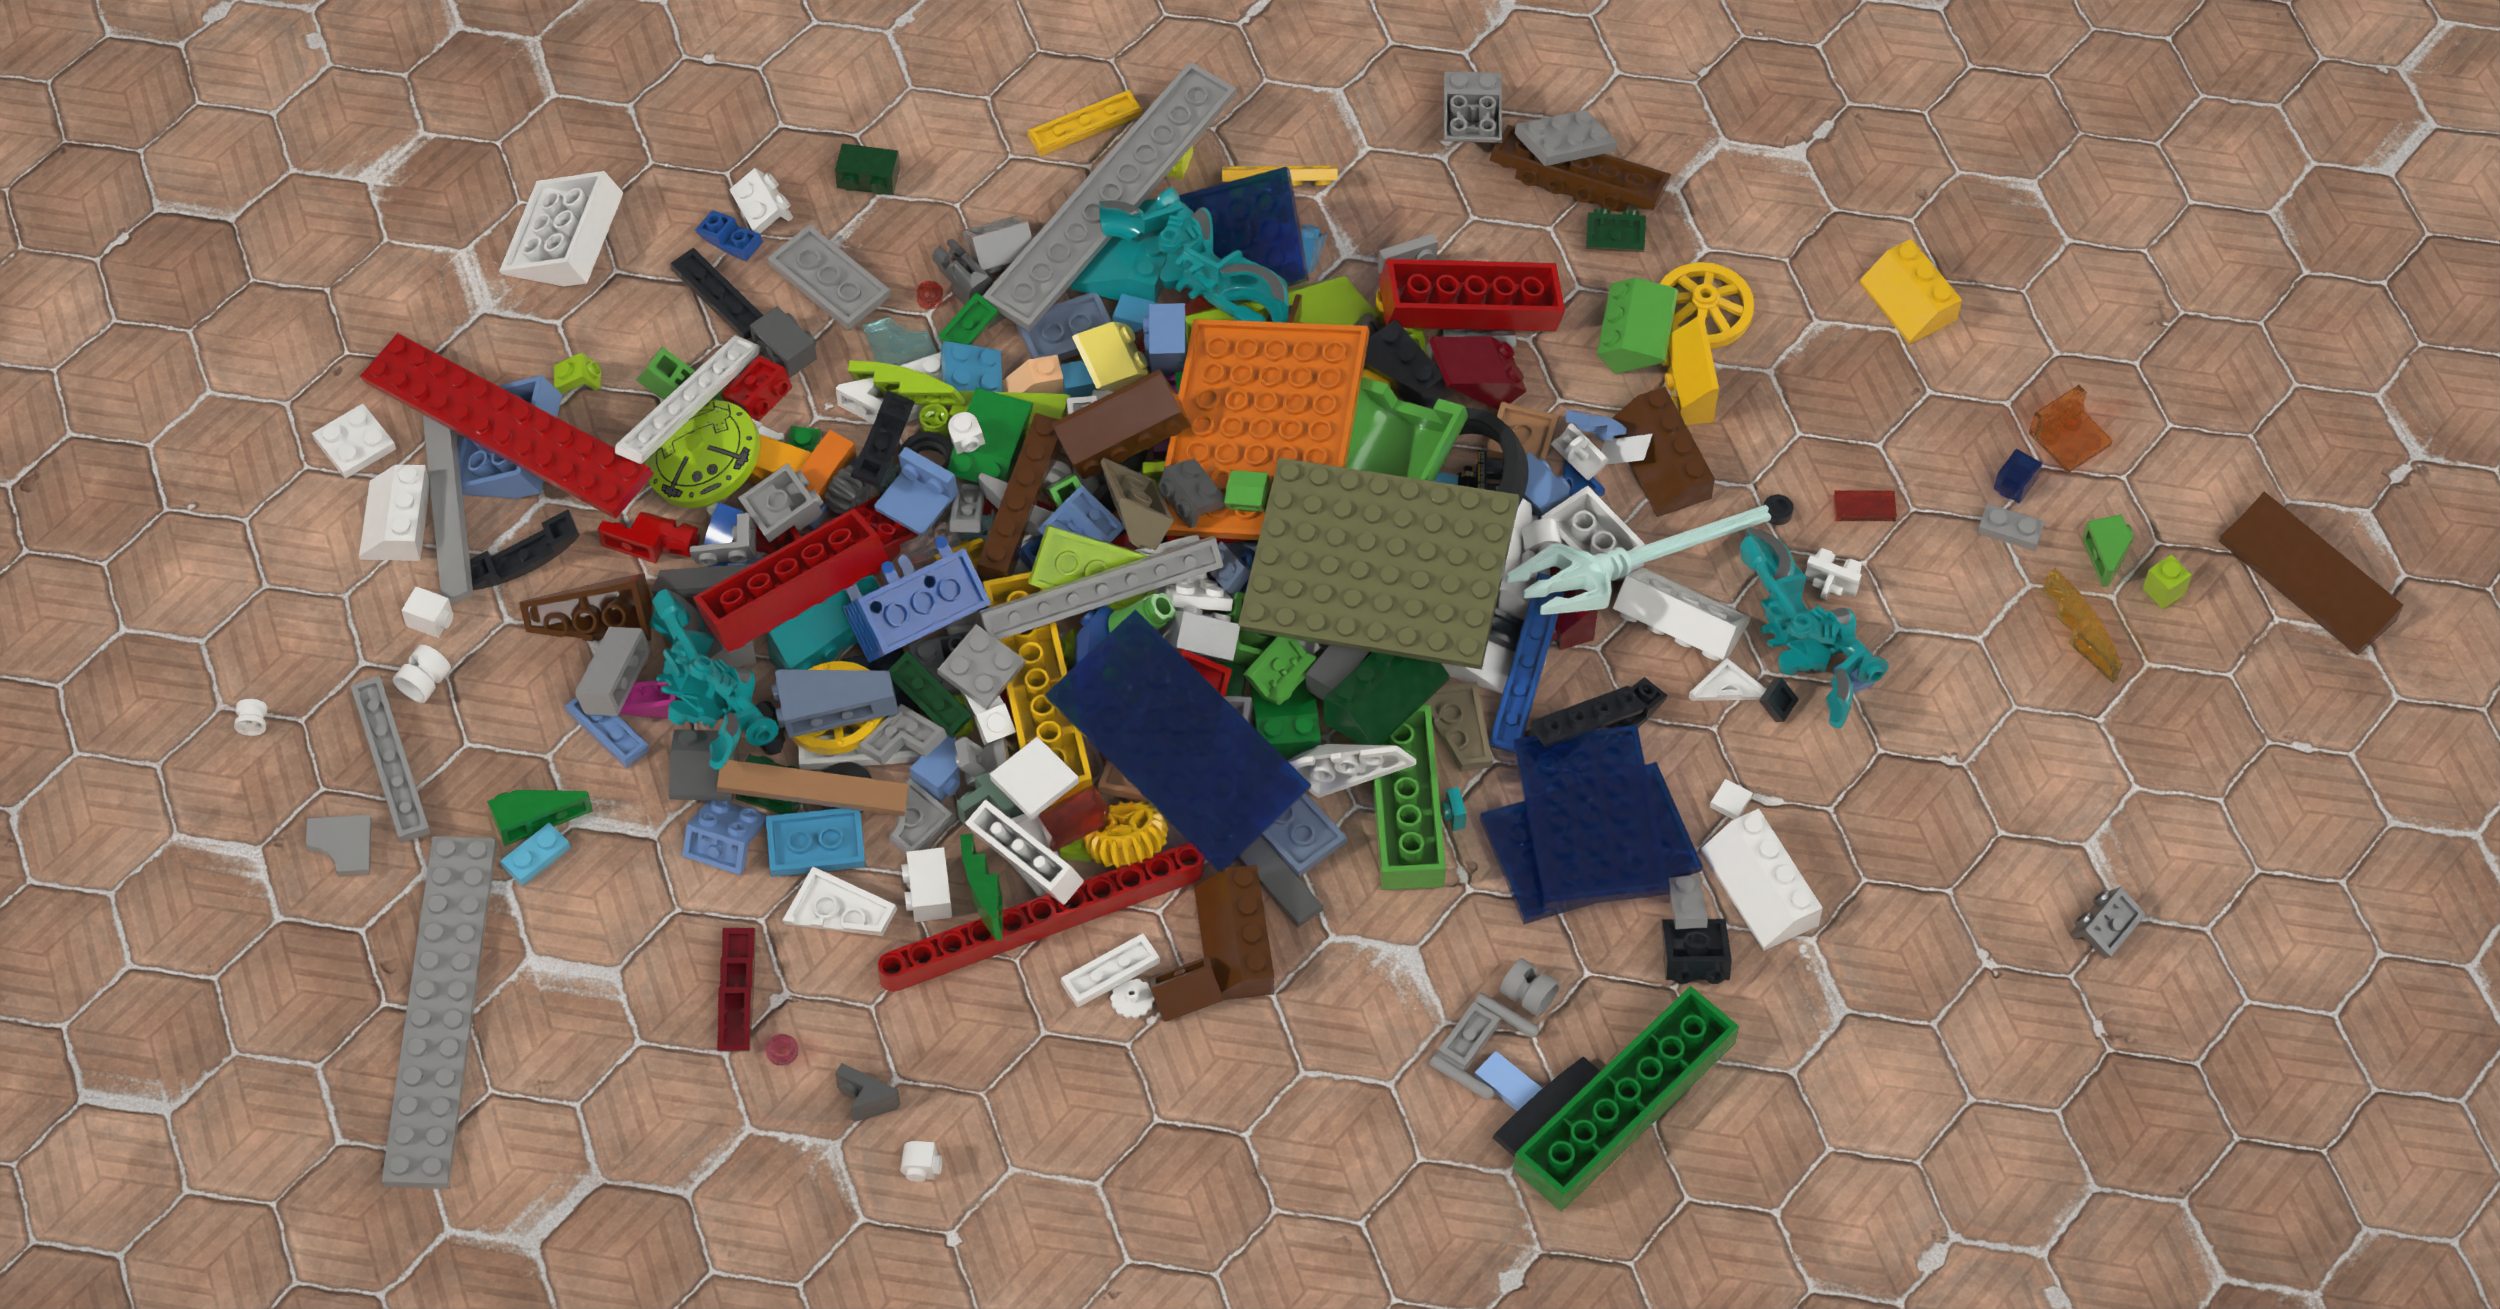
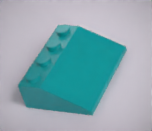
(1126, 266)

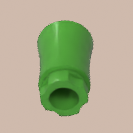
(1154, 608)

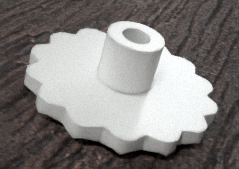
(1132, 999)

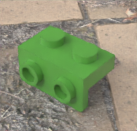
(1280, 669)

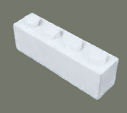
(1024, 852)

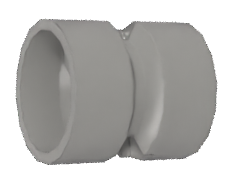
(1531, 988)

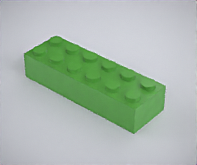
(1410, 812)

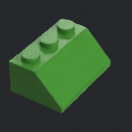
(1636, 324)

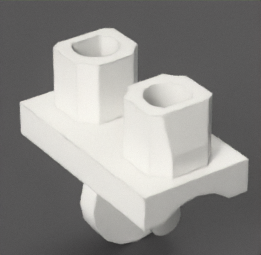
(1580, 452)
(1832, 577)

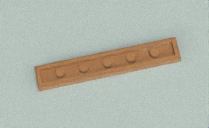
(813, 787)

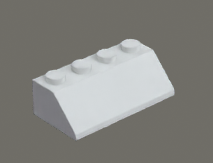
(1511, 594)
(1680, 613)
(1762, 880)

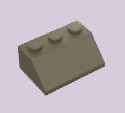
(1138, 504)

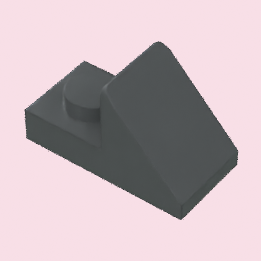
(872, 1095)

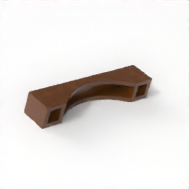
(1012, 518)

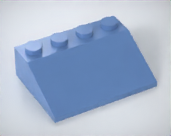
(493, 476)

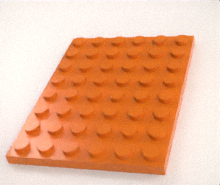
(1264, 396)

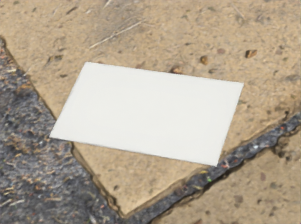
(1626, 449)

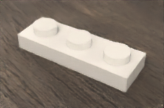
(1110, 970)

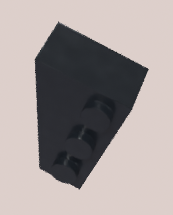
(1405, 365)

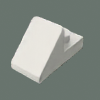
(860, 398)

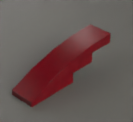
(736, 989)

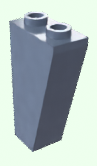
(831, 698)

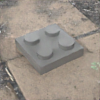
(981, 667)

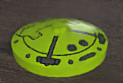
(706, 457)

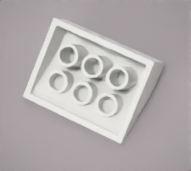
(563, 229)

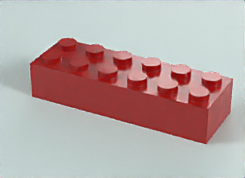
(1471, 295)
(791, 580)

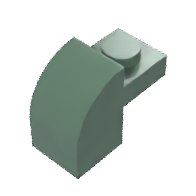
(986, 790)

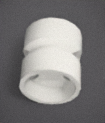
(420, 675)

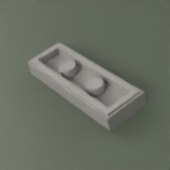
(967, 508)

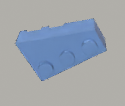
(1165, 338)

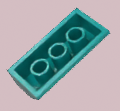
(816, 633)

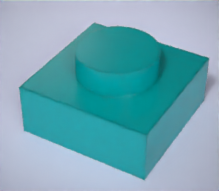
(1454, 809)

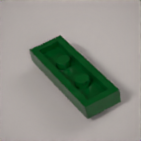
(930, 694)

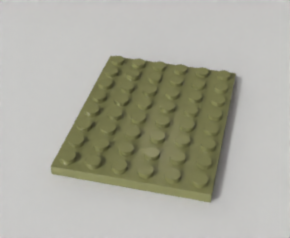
(1379, 563)

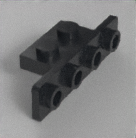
(1586, 716)

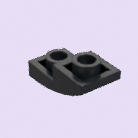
(1650, 697)

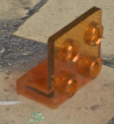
(2068, 430)

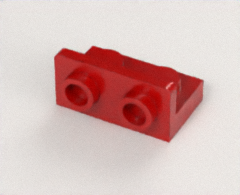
(758, 388)

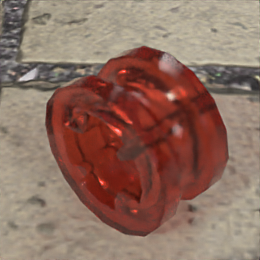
(929, 303)

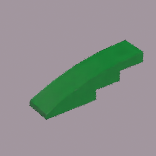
(983, 887)

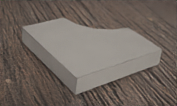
(922, 822)
(344, 841)

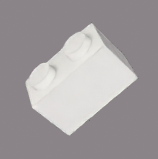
(928, 885)

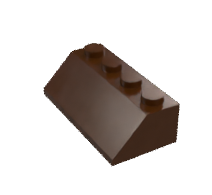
(1121, 424)
(1673, 468)
(1236, 932)

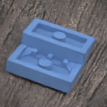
(1085, 516)

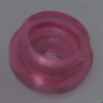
(782, 1041)

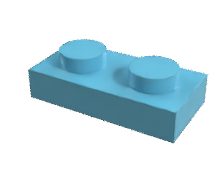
(535, 854)

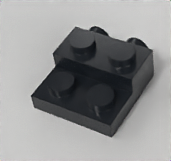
(1696, 952)

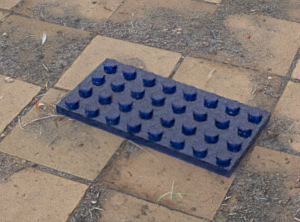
(1178, 741)

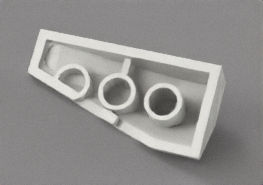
(1341, 766)

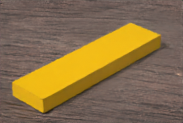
(1084, 123)

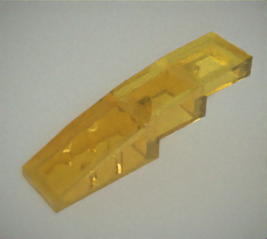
(2088, 632)

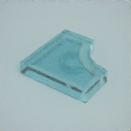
(896, 345)

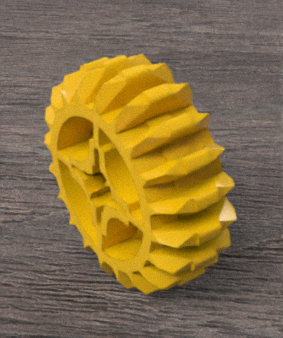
(1129, 835)

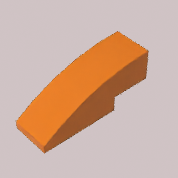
(826, 460)

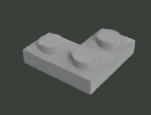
(899, 730)

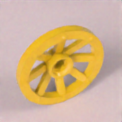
(1706, 299)
(841, 743)

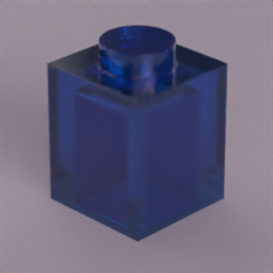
(2017, 476)

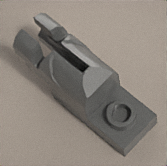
(963, 274)

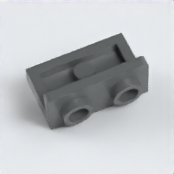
(1190, 491)

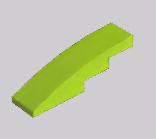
(907, 382)

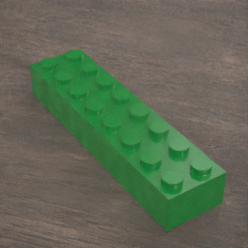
(1625, 1098)

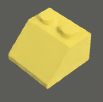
(1111, 355)

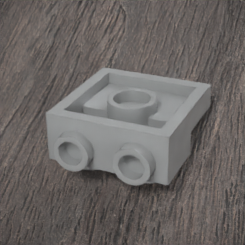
(782, 502)

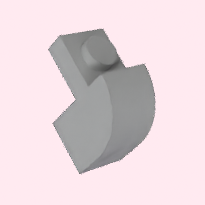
(978, 760)

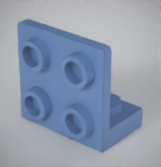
(918, 493)
(722, 835)

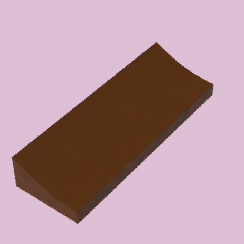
(2311, 574)

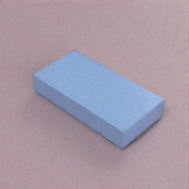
(1507, 1081)

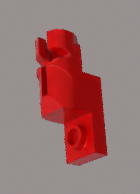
(649, 537)

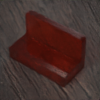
(1075, 817)

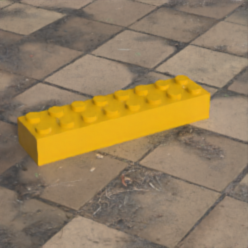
(1043, 668)

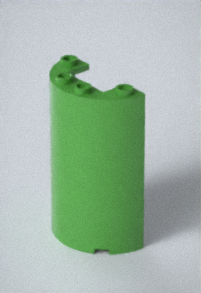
(1400, 435)

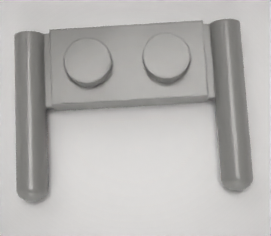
(1470, 1037)

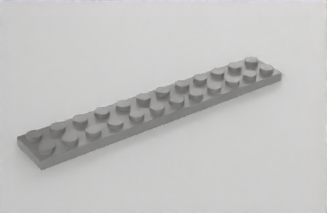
(1125, 175)
(439, 1013)

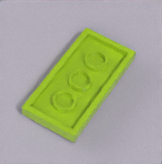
(1071, 556)

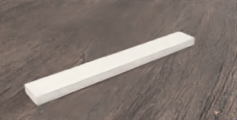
(687, 399)

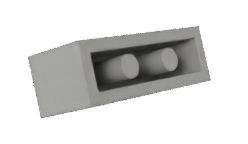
(613, 671)

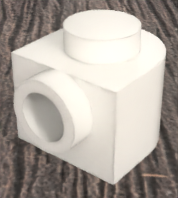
(965, 432)
(1540, 535)
(920, 1161)

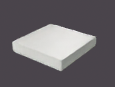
(1034, 778)

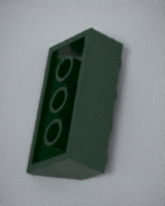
(1381, 696)

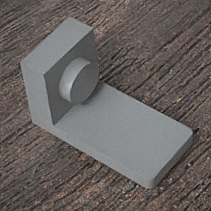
(737, 552)

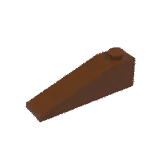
(591, 609)

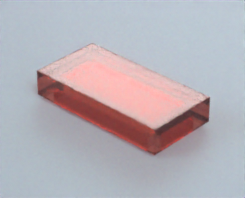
(1864, 505)

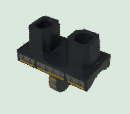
(1485, 470)

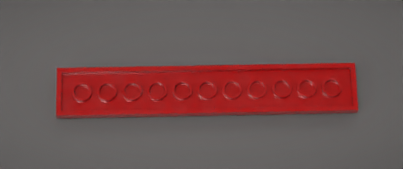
(507, 425)

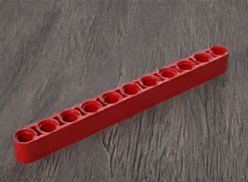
(1033, 929)

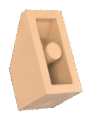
(1036, 376)

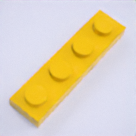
(1318, 173)

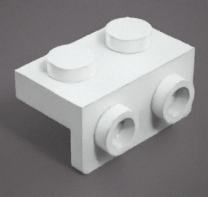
(760, 200)

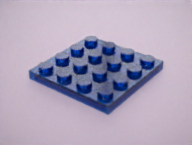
(1257, 219)

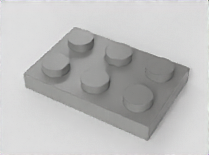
(1565, 137)

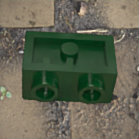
(1616, 231)

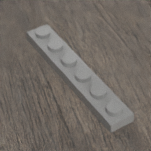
(390, 759)

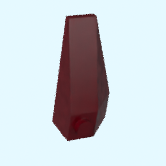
(1573, 627)

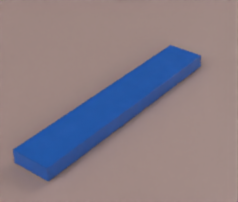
(1524, 673)

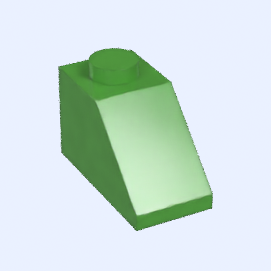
(2107, 545)

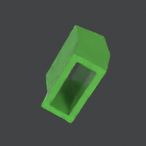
(1247, 491)

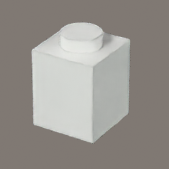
(427, 612)

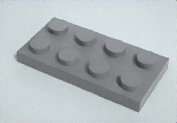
(829, 277)

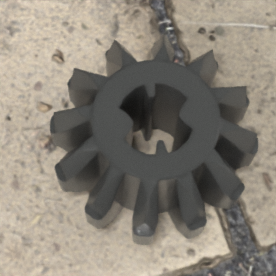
(846, 492)

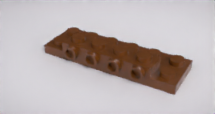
(1590, 179)

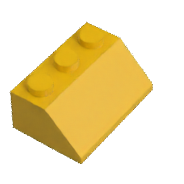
(1911, 292)
(1692, 373)

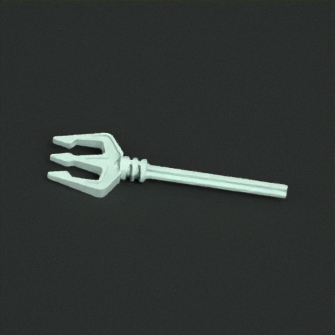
(1597, 571)

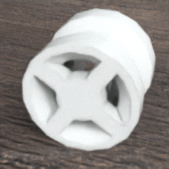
(250, 717)

